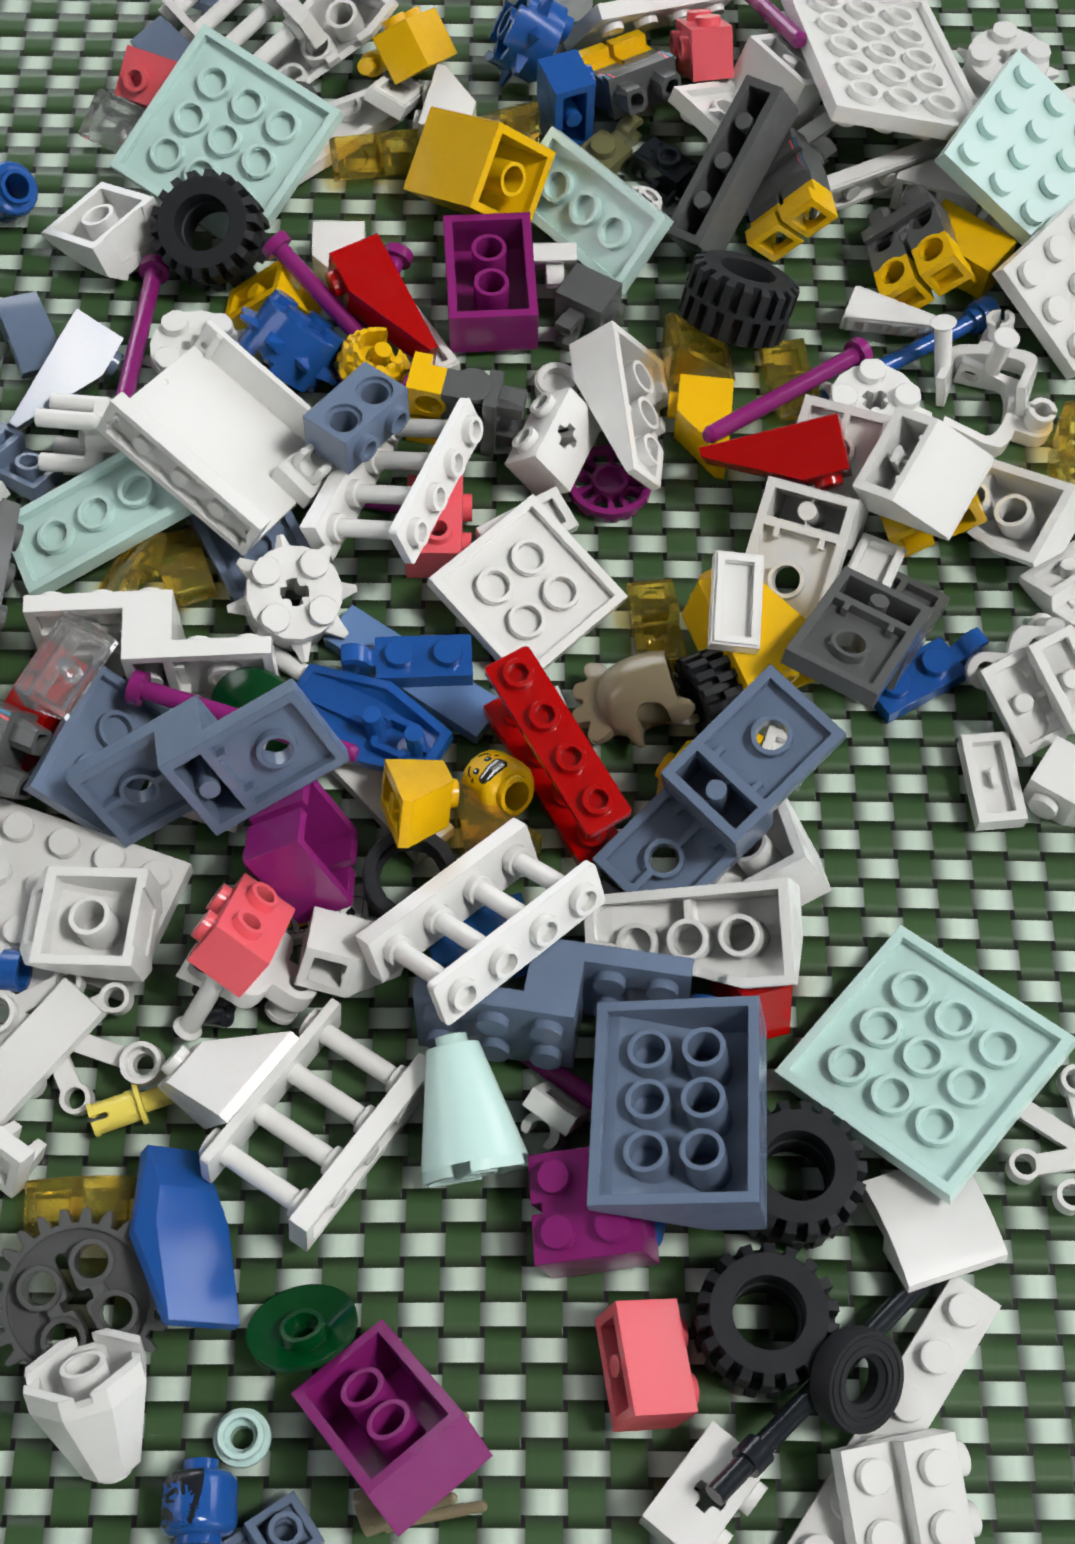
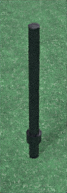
(756, 1451)

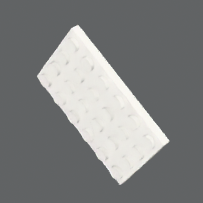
(883, 65)

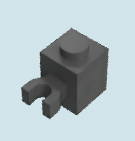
(585, 303)

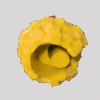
(371, 347)

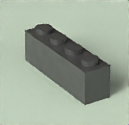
(733, 167)

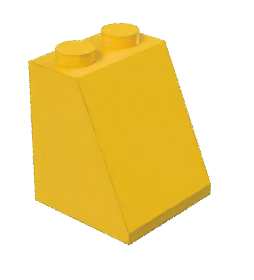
(477, 165)
(778, 628)

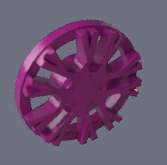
(608, 484)

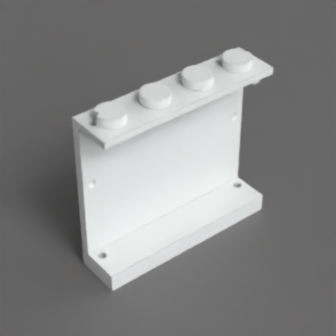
(214, 436)

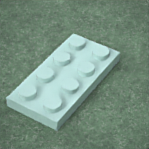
(599, 211)
(91, 522)

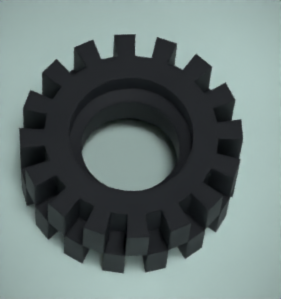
(707, 682)

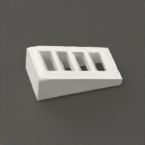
(883, 315)

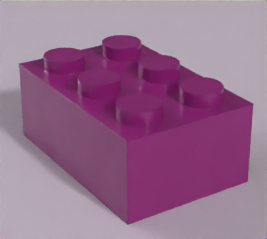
(490, 282)
(392, 1426)

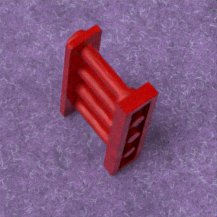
(566, 770)

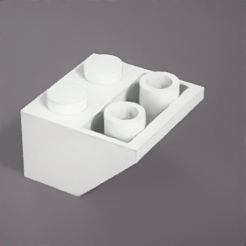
(922, 473)

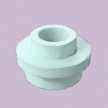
(226, 1429)

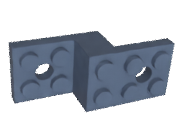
(208, 764)
(723, 789)
(559, 988)

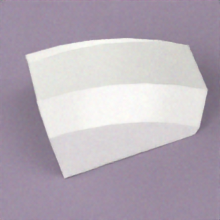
(106, 230)
(93, 922)

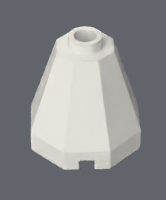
(92, 1402)

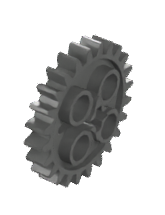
(32, 1325)

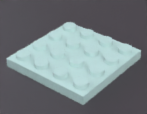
(232, 117)
(1016, 149)
(925, 1062)

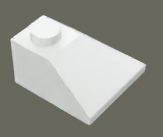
(781, 854)
(221, 1074)

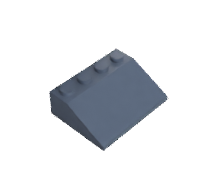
(680, 1112)

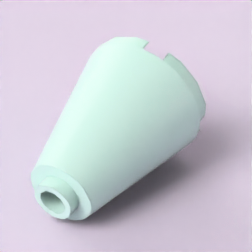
(465, 1117)

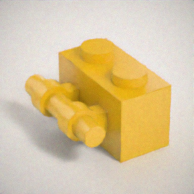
(408, 46)

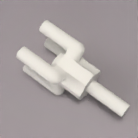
(80, 414)

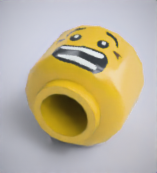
(500, 781)

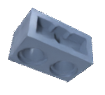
(357, 417)

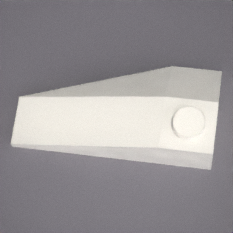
(347, 26)
(625, 393)
(1026, 514)
(733, 930)

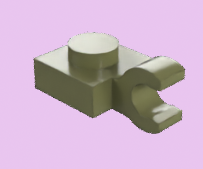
(616, 148)

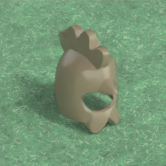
(630, 698)

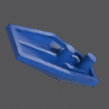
(374, 717)
(183, 1241)

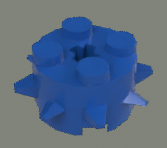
(525, 34)
(292, 343)

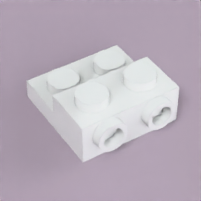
(906, 1490)

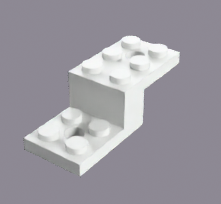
(763, 57)
(815, 526)
(152, 636)

